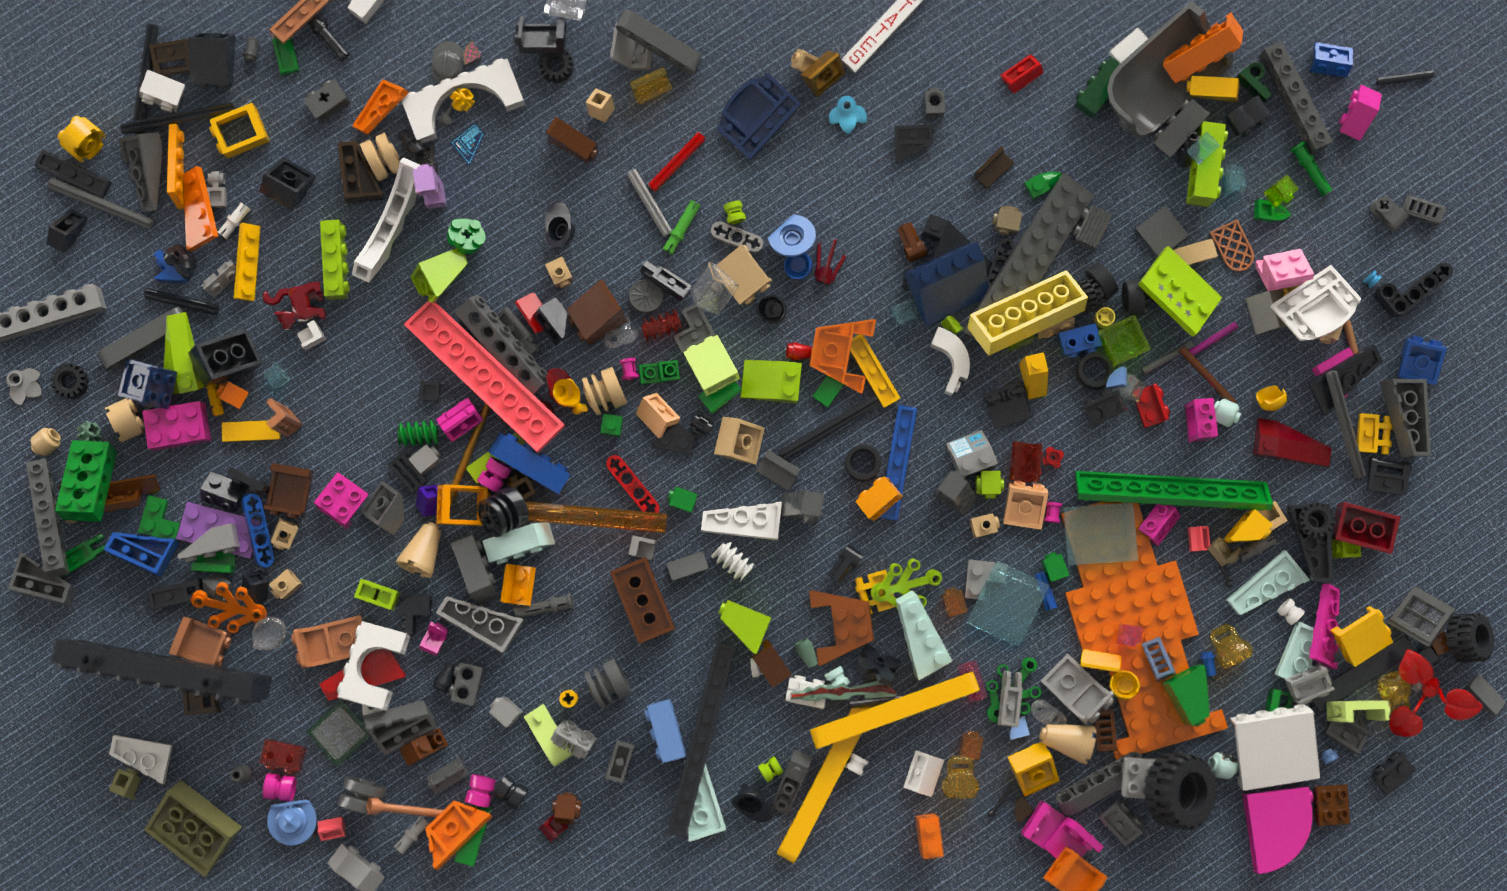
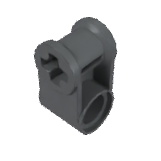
(1390, 214)

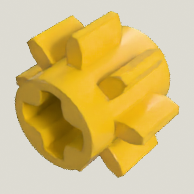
(462, 99)

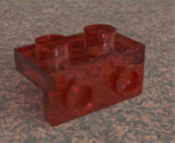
(1025, 462)

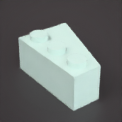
(518, 541)

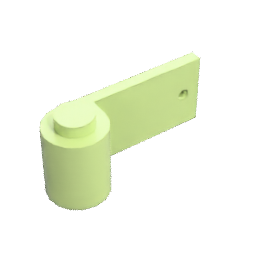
(543, 729)

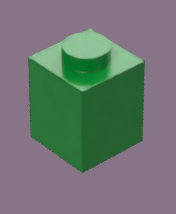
(612, 425)
(682, 499)
(1054, 567)

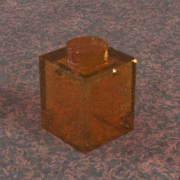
(954, 602)
(971, 745)

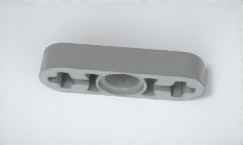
(752, 237)

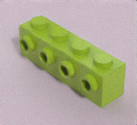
(334, 259)

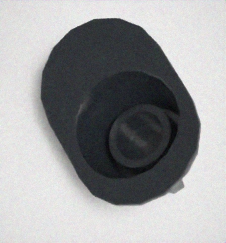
(559, 225)
(752, 804)

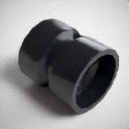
(510, 792)

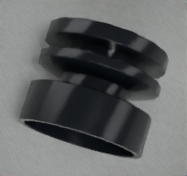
(502, 512)

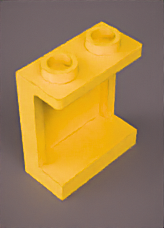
(1363, 637)

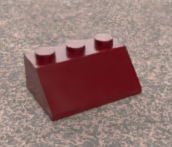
(1365, 527)

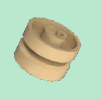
(381, 157)

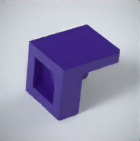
(427, 500)

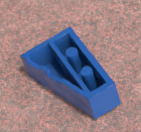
(144, 552)

